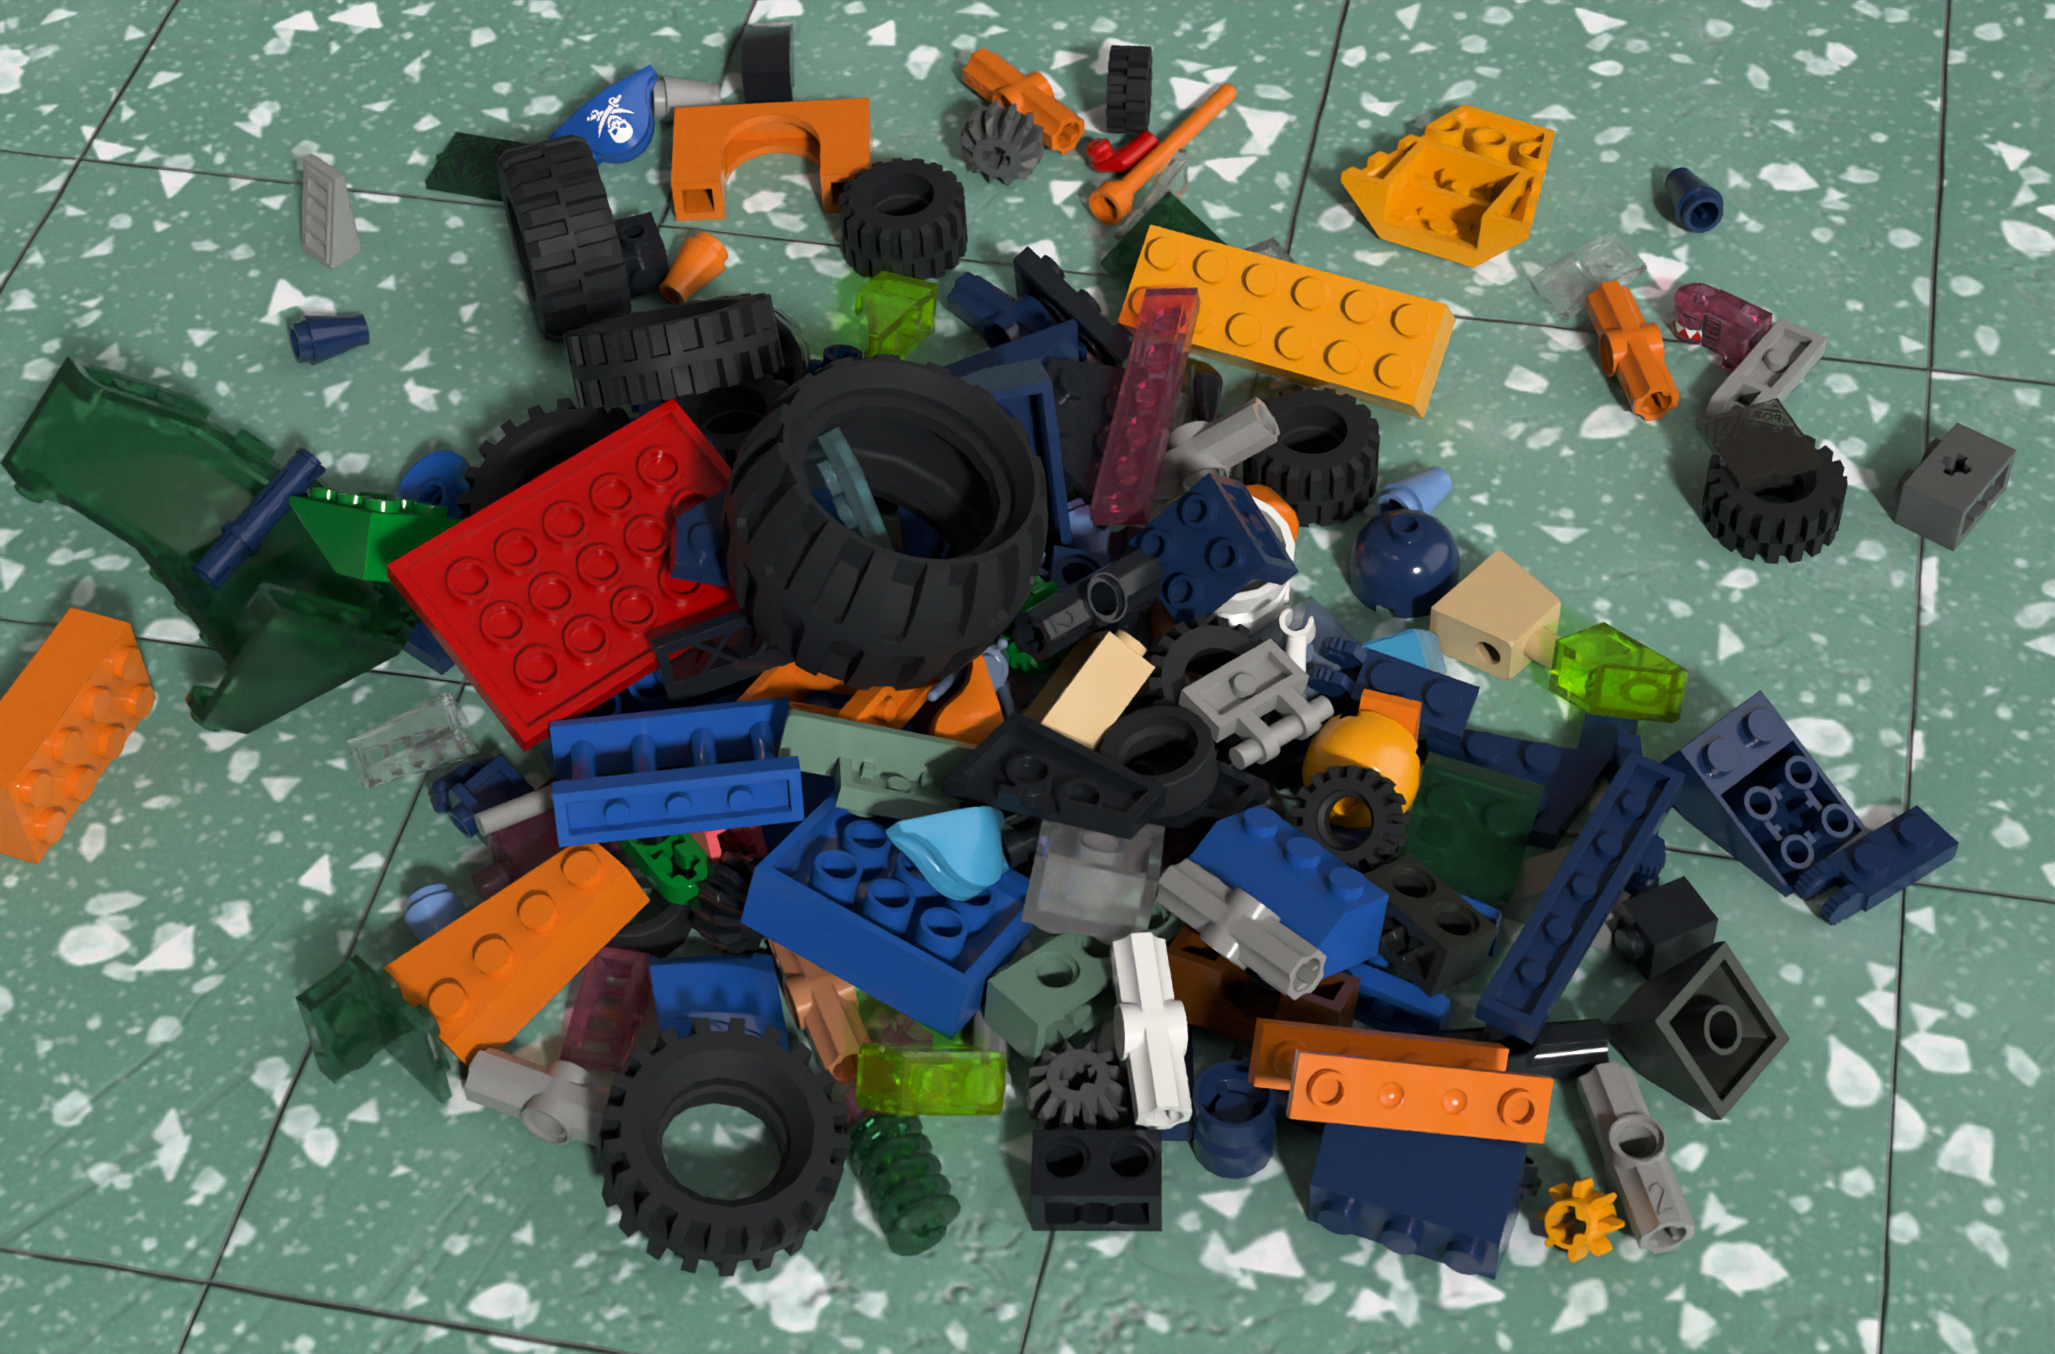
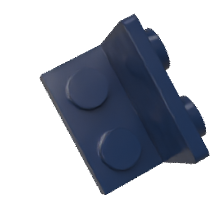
(1212, 547)

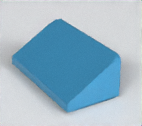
(1412, 646)

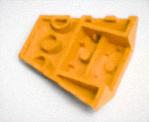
(1458, 188)

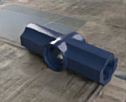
(997, 313)

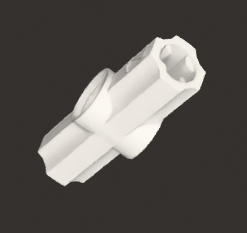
(1150, 1031)

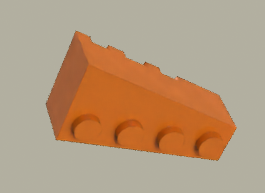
(518, 948)

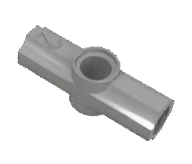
(1213, 448)
(1241, 929)
(550, 1101)
(1643, 1184)

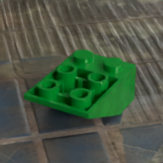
(367, 529)

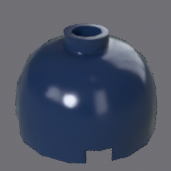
(1403, 563)

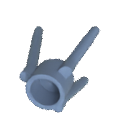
(998, 667)

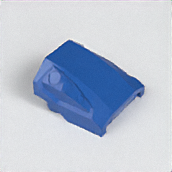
(718, 990)

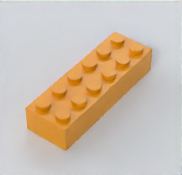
(1299, 321)

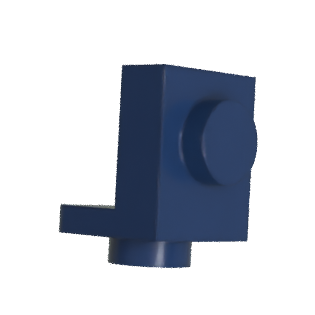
(488, 788)

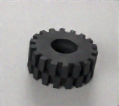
(1777, 528)

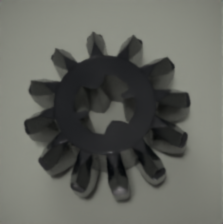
(722, 903)

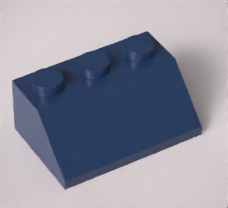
(1420, 1193)

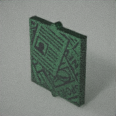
(470, 166)

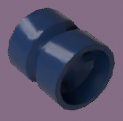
(1232, 1121)

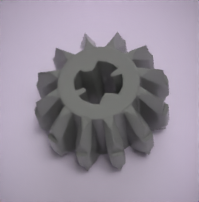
(1002, 142)
(1078, 1089)

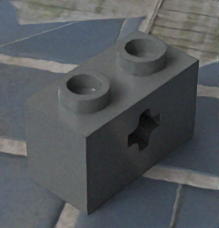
(1953, 485)

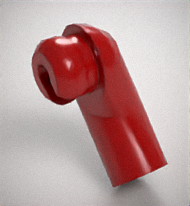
(1119, 160)

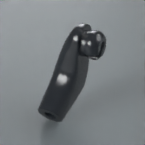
(1205, 391)

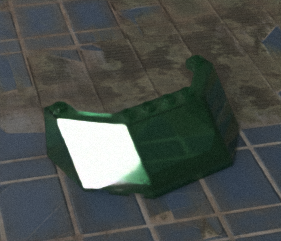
(166, 484)

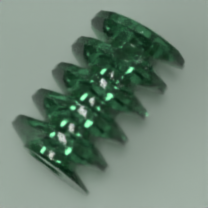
(902, 1181)

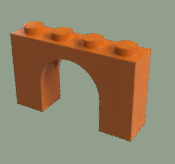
(719, 138)

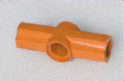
(999, 80)
(1632, 350)

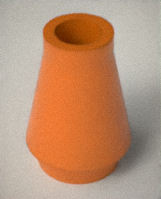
(695, 266)

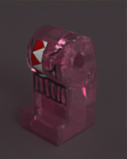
(1718, 322)

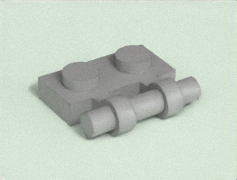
(1249, 688)

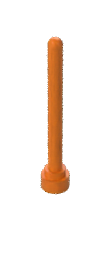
(1115, 198)

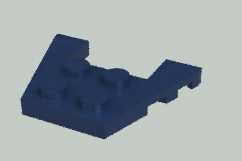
(1564, 772)

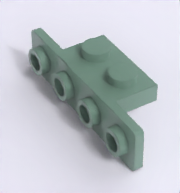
(875, 765)

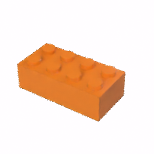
(66, 726)

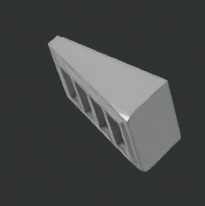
(327, 214)

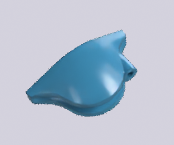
(954, 849)

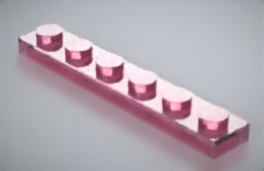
(1145, 407)

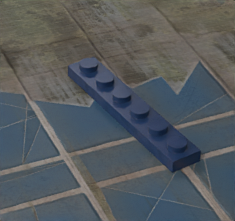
(1579, 898)

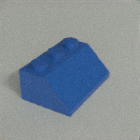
(1299, 883)

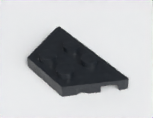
(1084, 412)

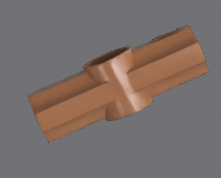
(826, 1010)

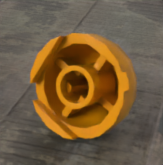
(1369, 743)

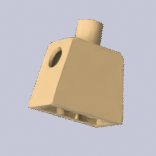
(1498, 619)

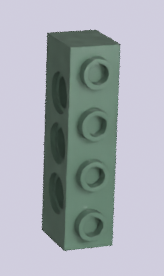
(1060, 989)

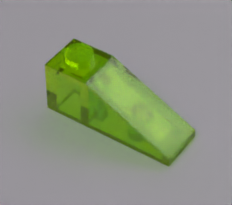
(895, 314)

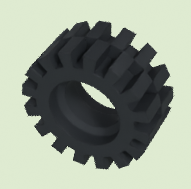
(1129, 89)
(1379, 797)

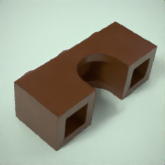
(1228, 1002)

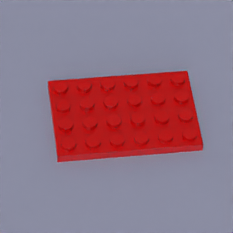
(570, 575)

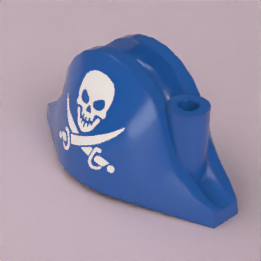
(616, 120)

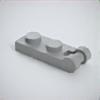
(1770, 368)

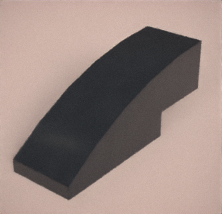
(768, 62)

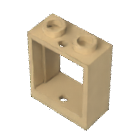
(1091, 687)

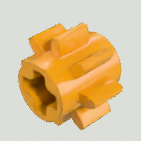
(1568, 1215)

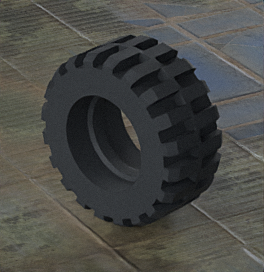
(563, 234)

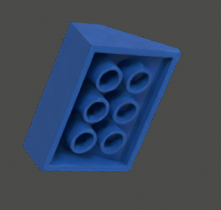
(869, 917)

